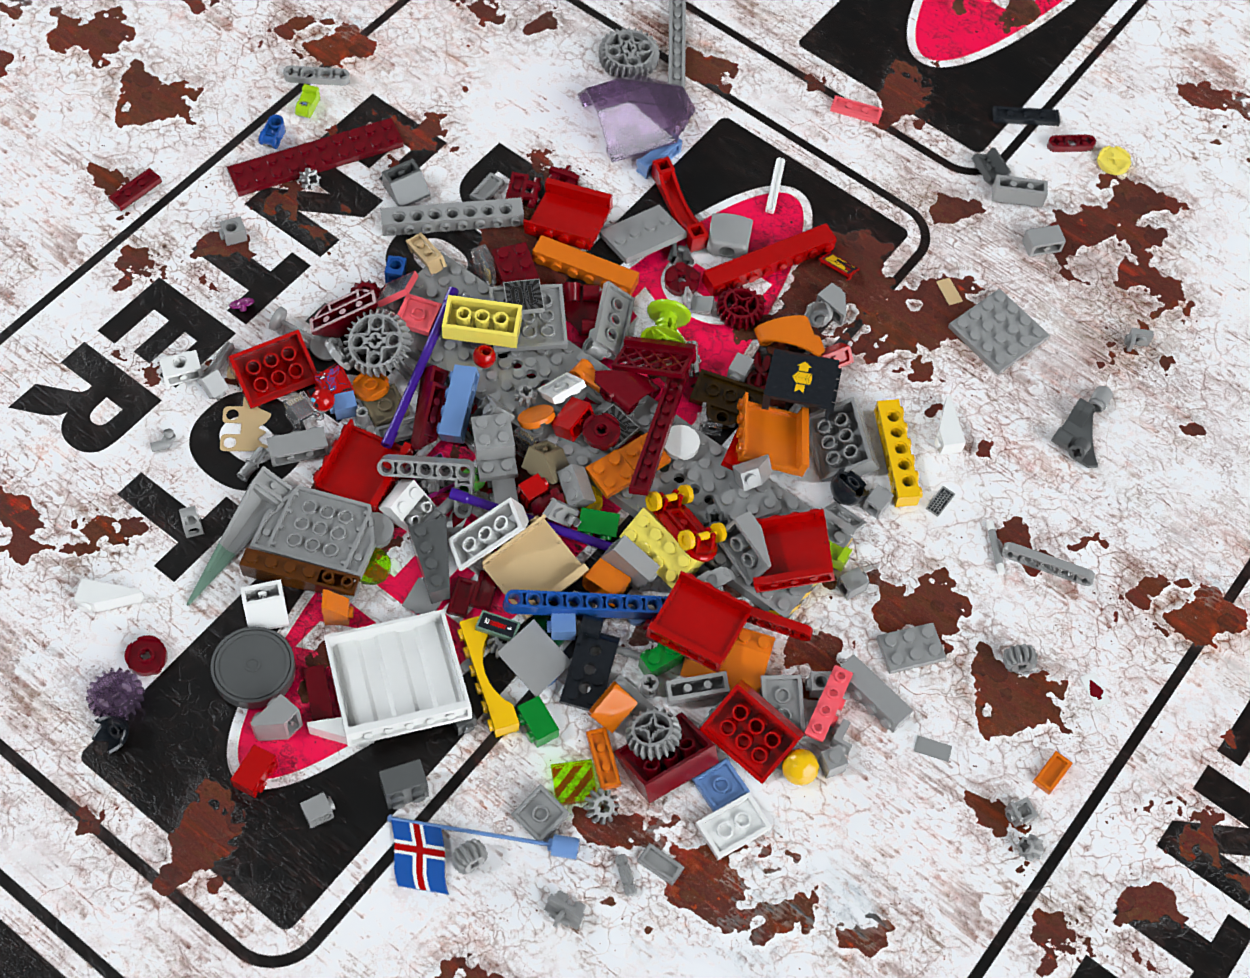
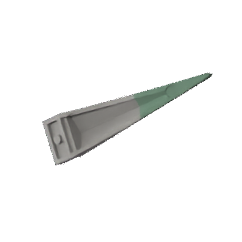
(261, 495)

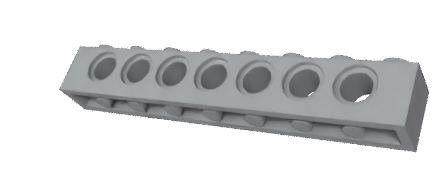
(452, 216)

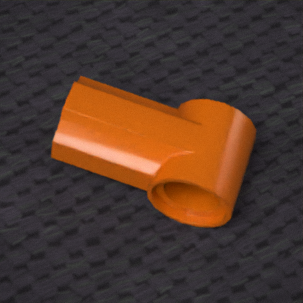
(585, 371)

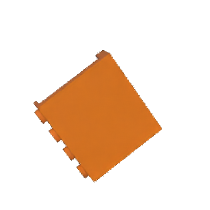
(774, 433)

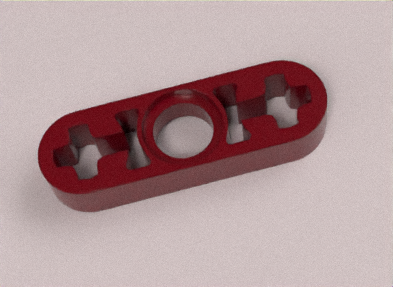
(1083, 143)

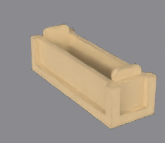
(426, 253)

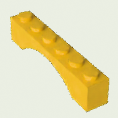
(500, 712)

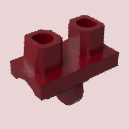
(564, 175)

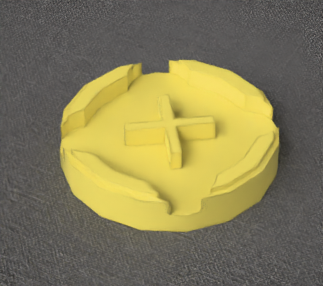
(1114, 160)

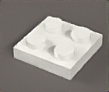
(561, 388)

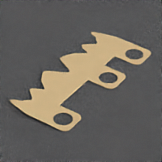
(250, 422)

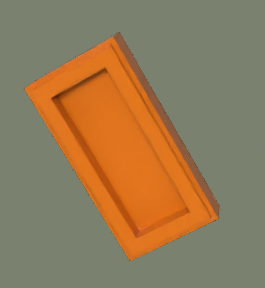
(1052, 772)

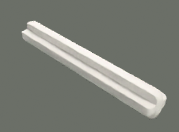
(775, 185)

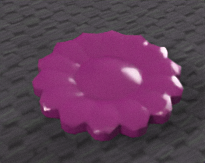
(241, 304)

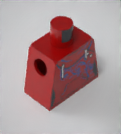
(332, 378)

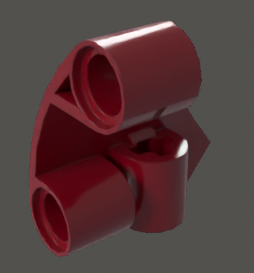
(581, 305)
(625, 388)

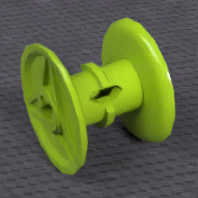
(668, 317)

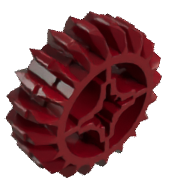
(742, 301)

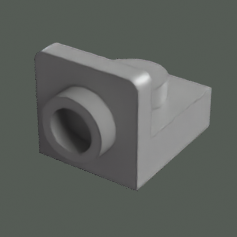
(1138, 337)

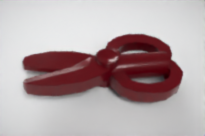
(760, 369)

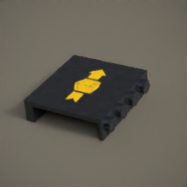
(802, 380)

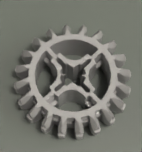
(649, 725)

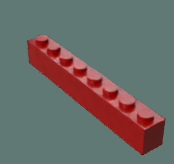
(769, 259)

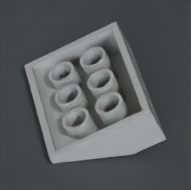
(841, 441)

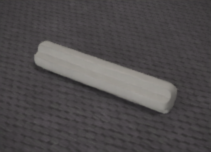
(220, 358)

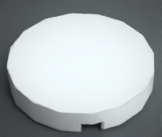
(682, 442)

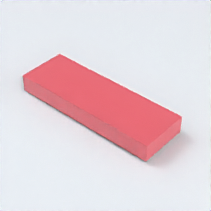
(856, 109)

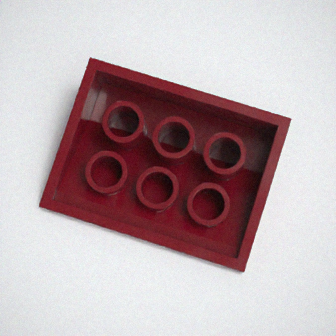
(659, 777)

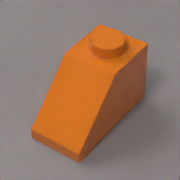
(336, 609)

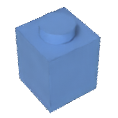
(344, 406)
(562, 626)

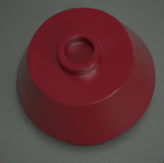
(541, 503)

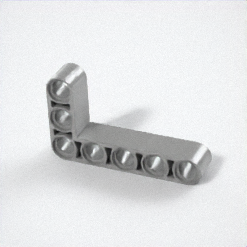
(435, 473)

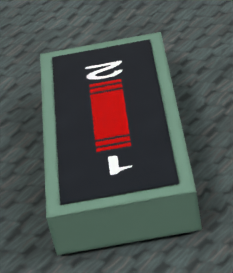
(497, 626)

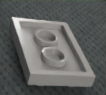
(758, 500)
(911, 648)
(786, 696)

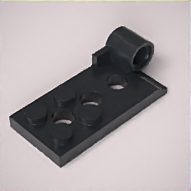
(589, 637)

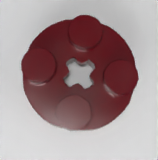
(678, 271)
(597, 440)
(150, 666)

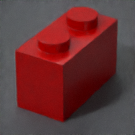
(570, 419)
(531, 490)
(254, 771)

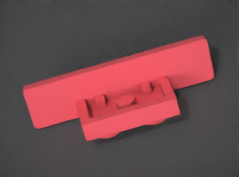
(828, 704)

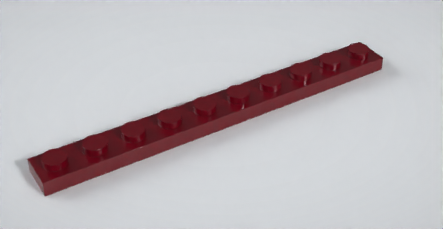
(658, 435)

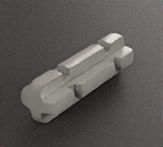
(626, 875)

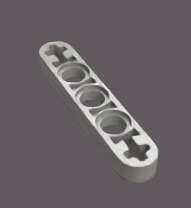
(1048, 564)

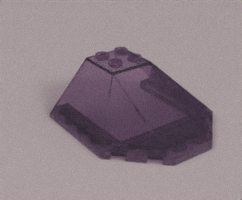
(638, 114)

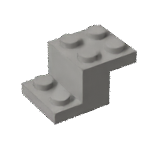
(494, 447)

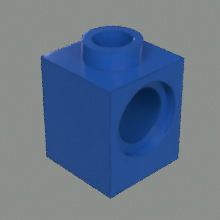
(395, 268)

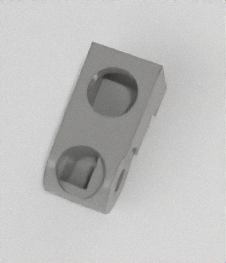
(191, 520)

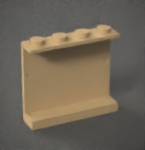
(533, 561)

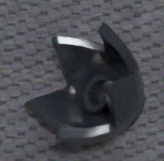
(112, 730)

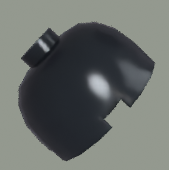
(848, 488)

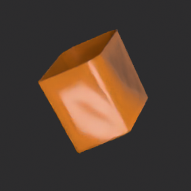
(605, 579)
(612, 707)

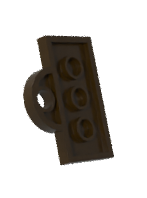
(722, 396)

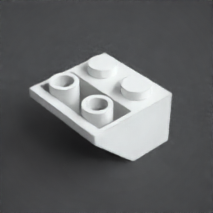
(407, 504)
(265, 605)

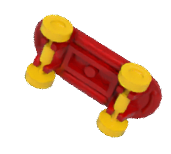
(684, 525)

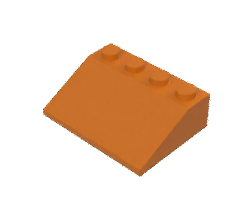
(745, 661)

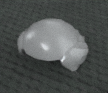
(819, 314)

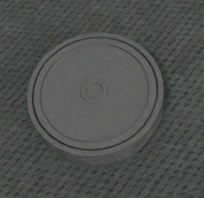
(253, 667)

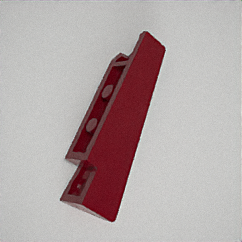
(428, 408)

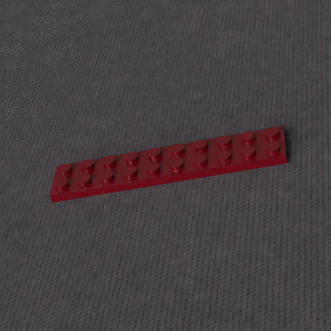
(317, 155)

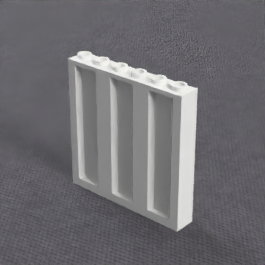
(397, 677)

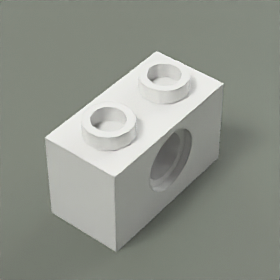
(189, 370)

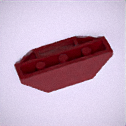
(337, 315)

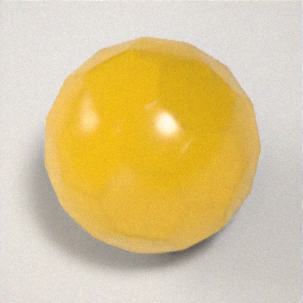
(800, 766)

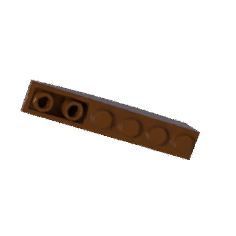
(296, 573)

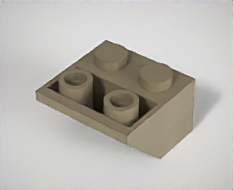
(545, 460)

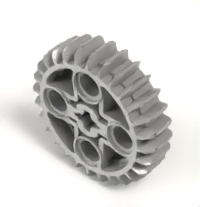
(628, 53)
(372, 339)

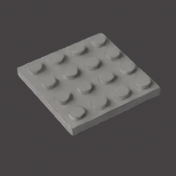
(543, 329)
(998, 331)

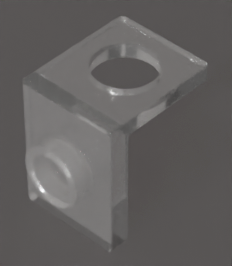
(703, 425)

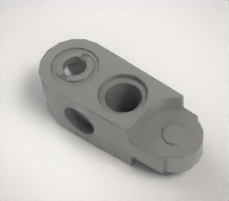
(717, 576)

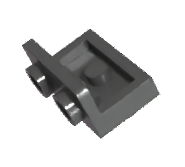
(991, 165)

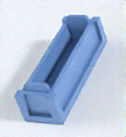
(645, 163)

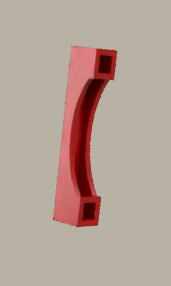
(666, 181)

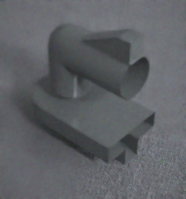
(684, 250)

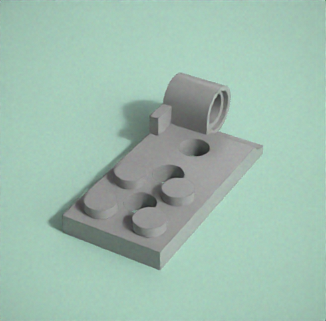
(599, 338)

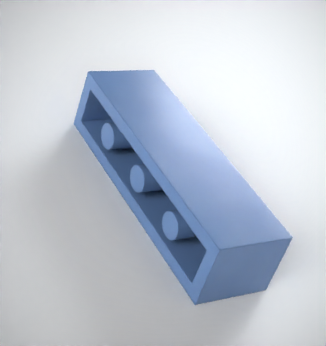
(458, 404)

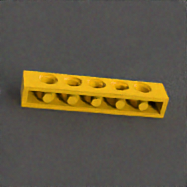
(903, 495)

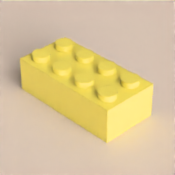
(482, 321)
(660, 546)

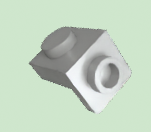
(838, 733)
(1020, 812)

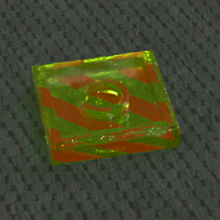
(573, 781)

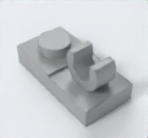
(562, 513)

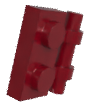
(518, 185)

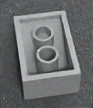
(746, 547)

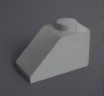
(836, 300)
(752, 472)

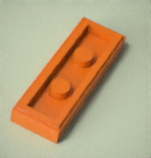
(603, 758)

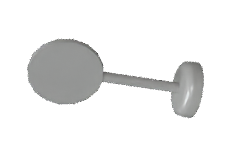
(317, 343)

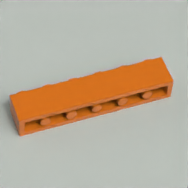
(583, 265)

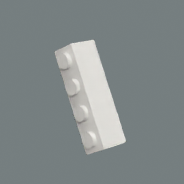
(488, 532)

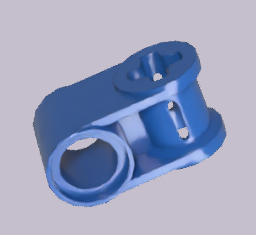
(273, 131)

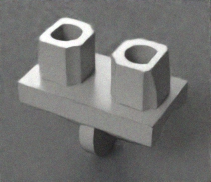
(564, 912)

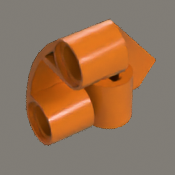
(790, 330)

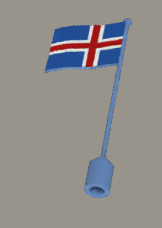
(421, 852)

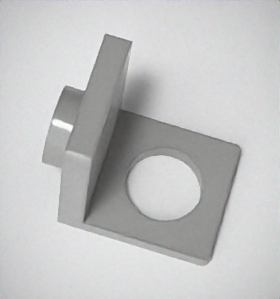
(697, 304)

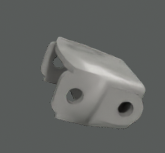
(729, 235)

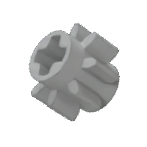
(309, 179)
(525, 395)
(432, 484)
(1030, 847)

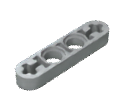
(316, 77)

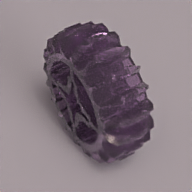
(102, 690)

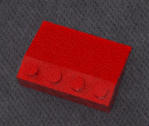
(273, 369)
(751, 731)

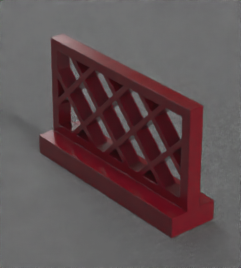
(652, 349)

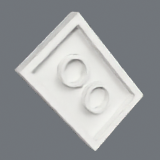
(733, 826)

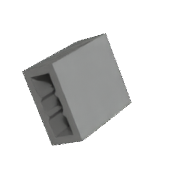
(632, 561)

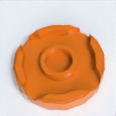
(370, 388)
(536, 415)

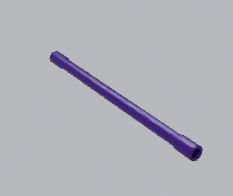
(392, 431)
(466, 498)

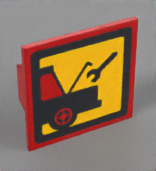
(839, 264)

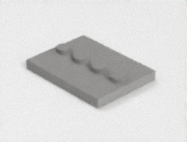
(643, 234)

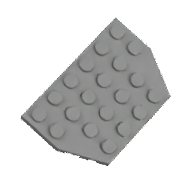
(319, 531)

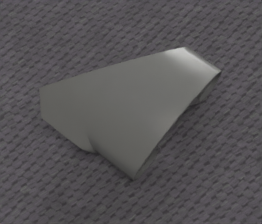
(1077, 434)

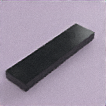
(1026, 116)

